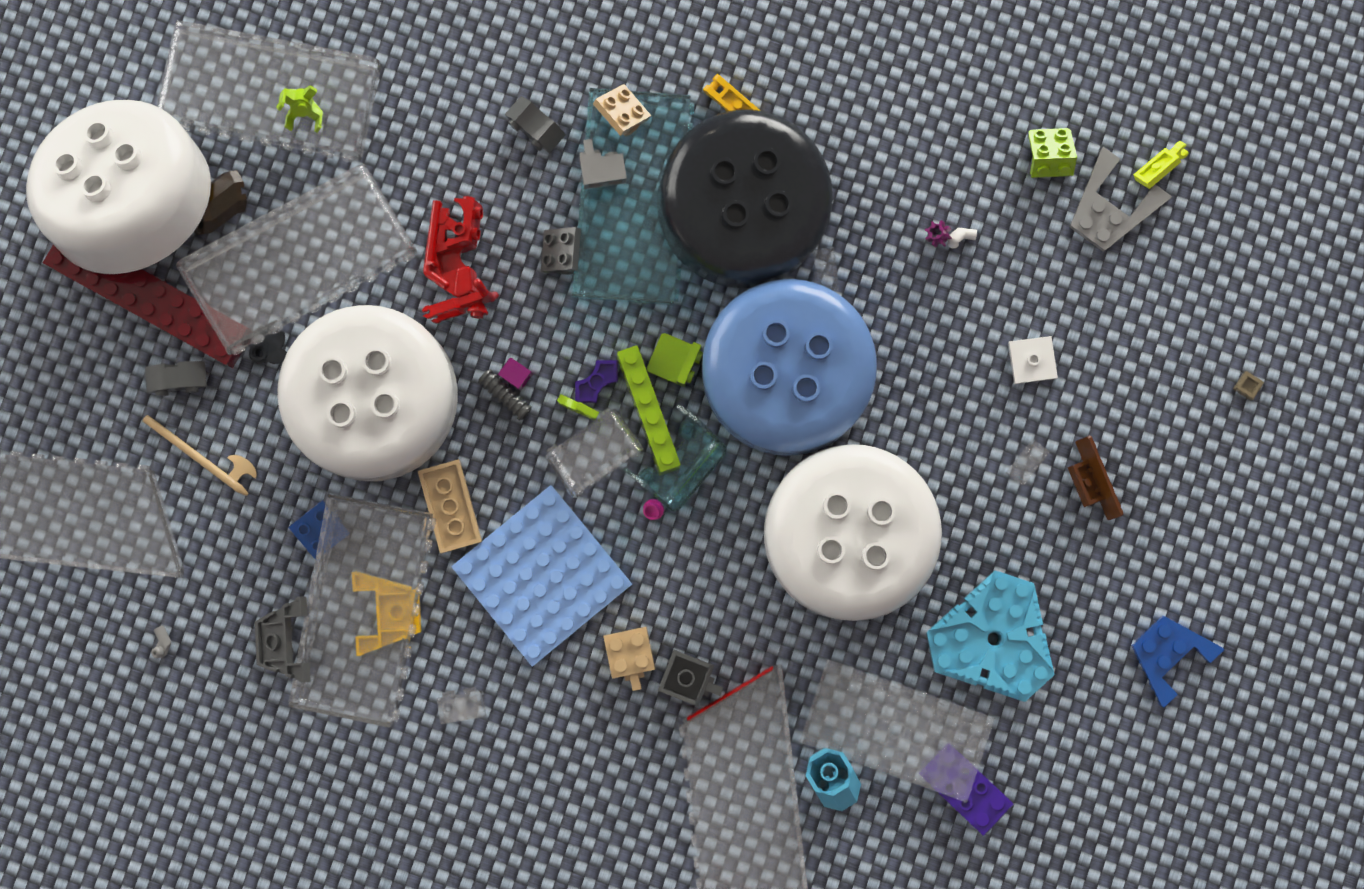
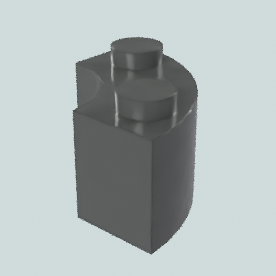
(534, 124)
(178, 377)

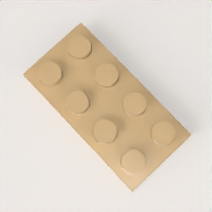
(451, 506)

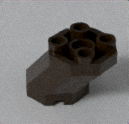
(224, 202)

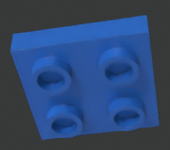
(308, 528)

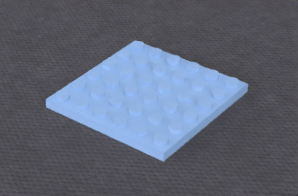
(541, 575)

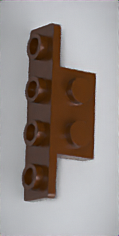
(1092, 480)

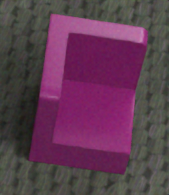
(515, 374)

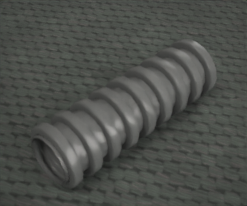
(504, 394)

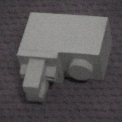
(599, 170)

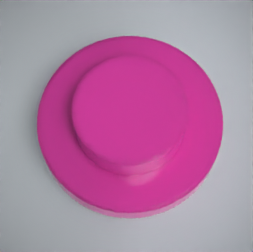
(653, 509)

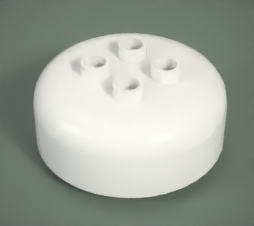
(118, 186)
(367, 393)
(852, 532)

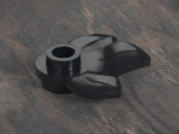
(271, 347)

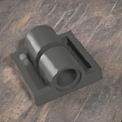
(561, 250)

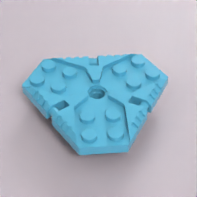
(1017, 662)

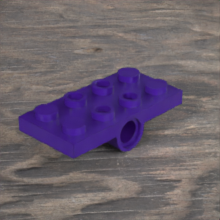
(984, 806)

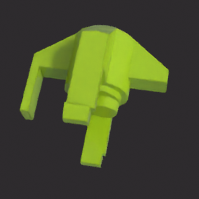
(301, 105)

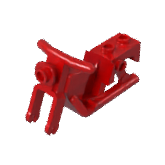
(445, 266)

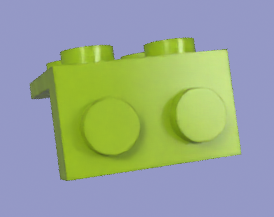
(1052, 153)
(674, 359)

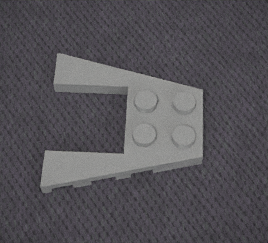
(1102, 221)

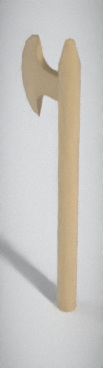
(241, 465)

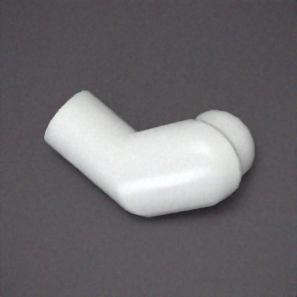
(960, 234)

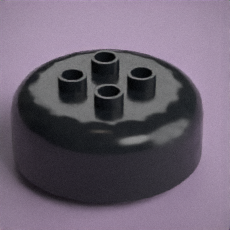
(744, 198)

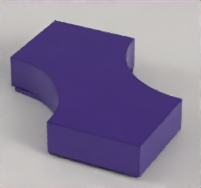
(604, 374)

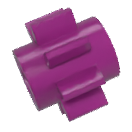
(937, 228)

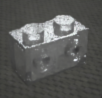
(461, 706)

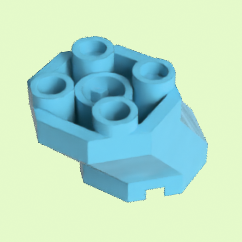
(833, 779)

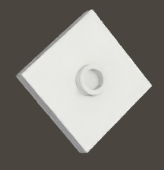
(1032, 360)

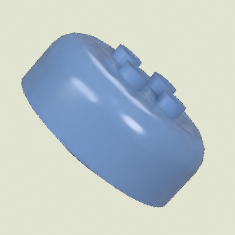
(788, 367)

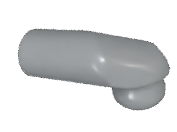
(163, 644)

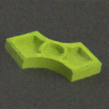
(577, 407)

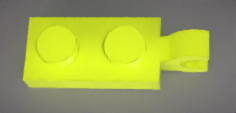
(1161, 165)

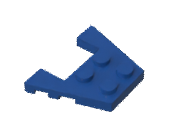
(1163, 648)

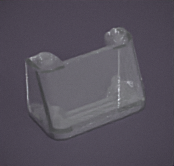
(593, 452)

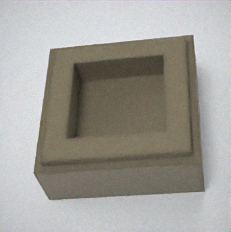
(1248, 385)

